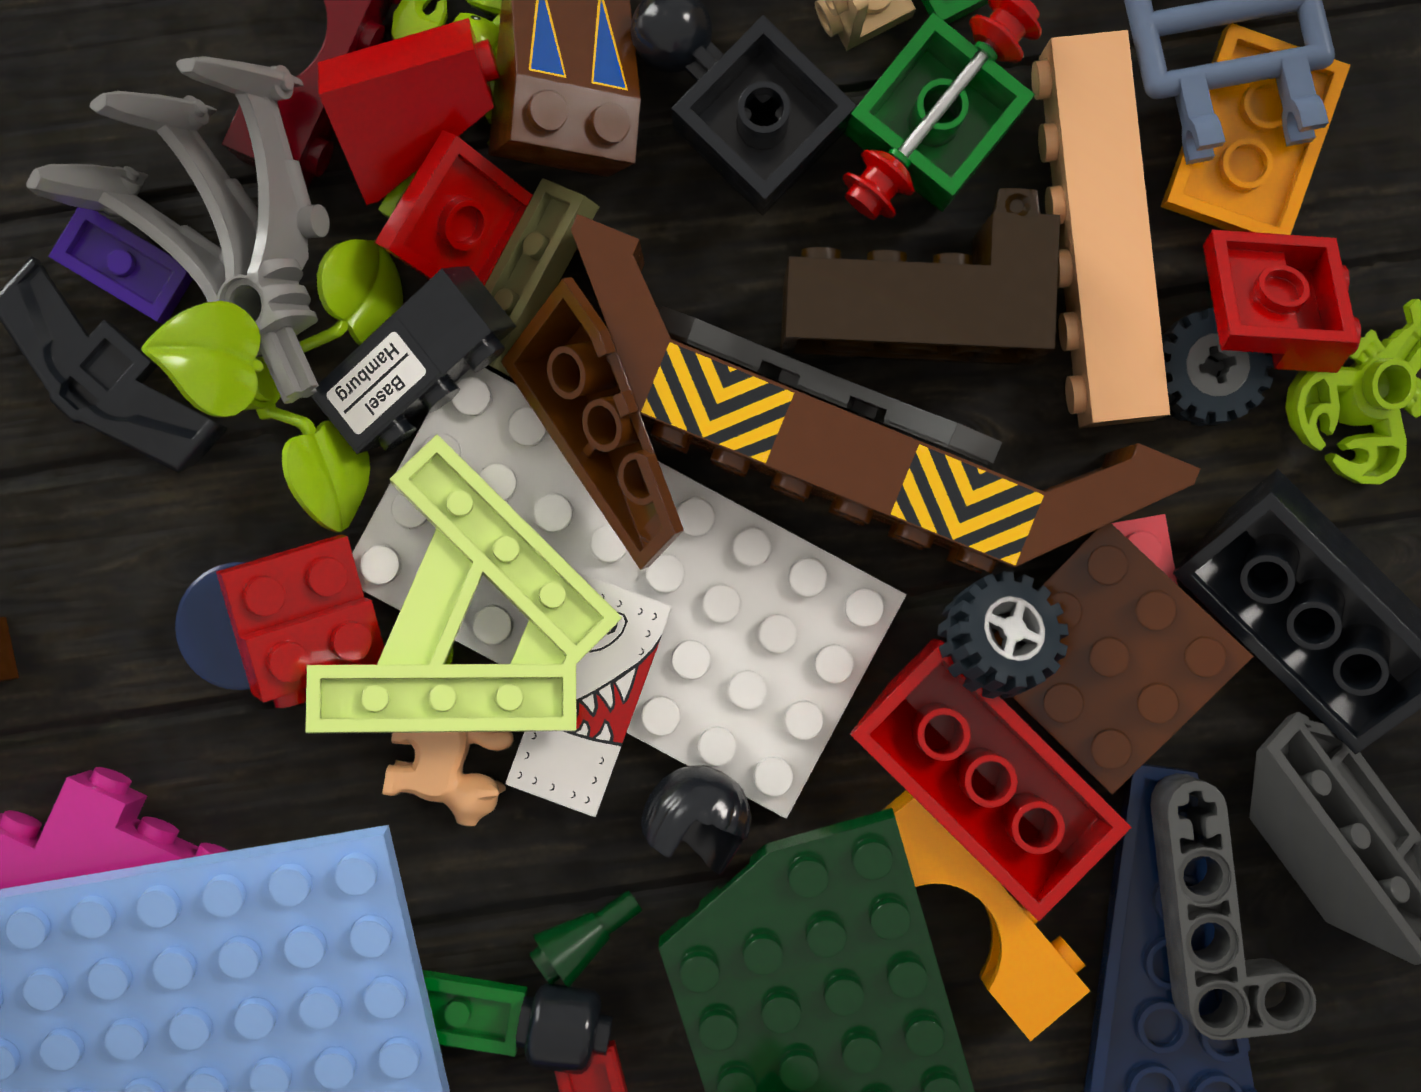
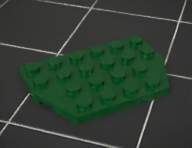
(816, 972)

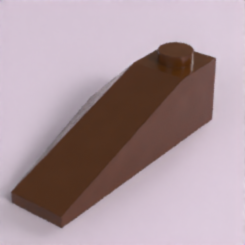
(587, 406)

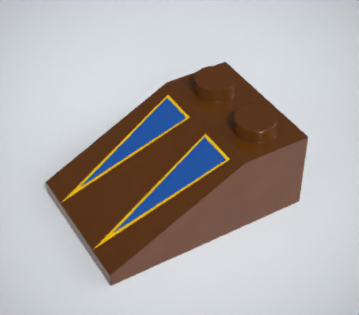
(566, 85)

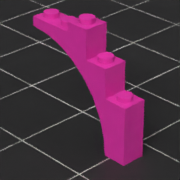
(89, 833)

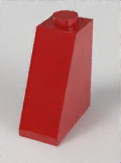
(399, 98)

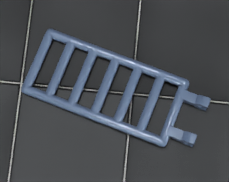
(1191, 85)

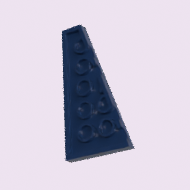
(1136, 1029)

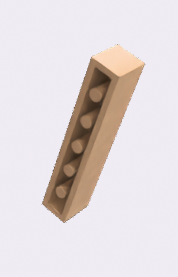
(1103, 229)

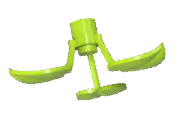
(215, 367)

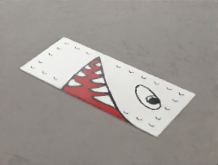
(577, 764)

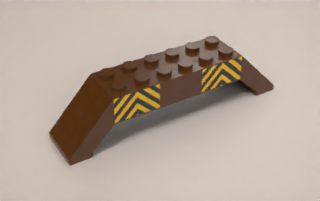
(842, 456)

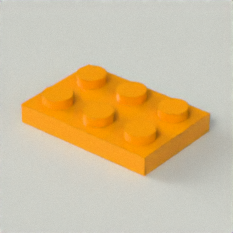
(1254, 176)

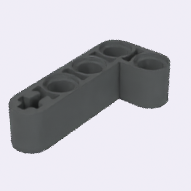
(1214, 901)

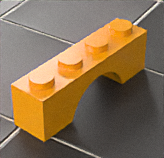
(1023, 969)

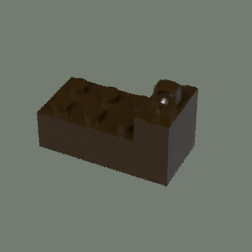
(950, 310)

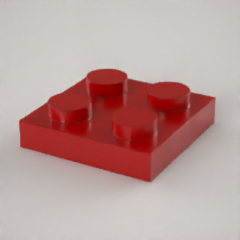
(454, 212)

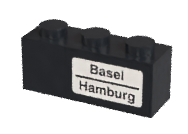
(414, 360)

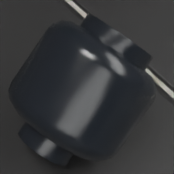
(563, 1028)

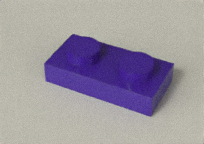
(122, 264)

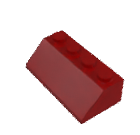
(989, 781)

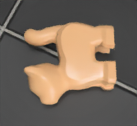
(439, 773)

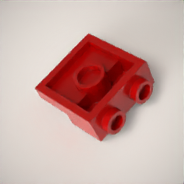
(1282, 298)
(299, 613)

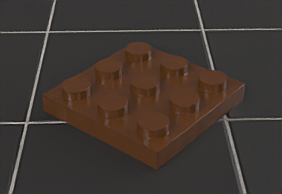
(1134, 659)

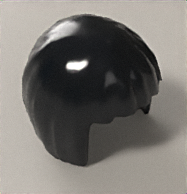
(700, 809)

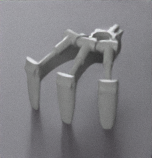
(259, 246)

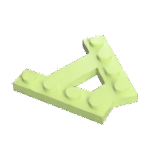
(411, 683)

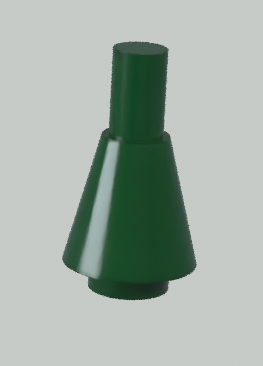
(571, 946)

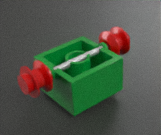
(940, 109)

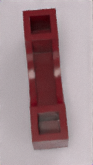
(350, 28)

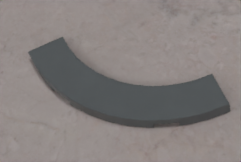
(830, 387)

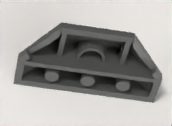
(1340, 835)

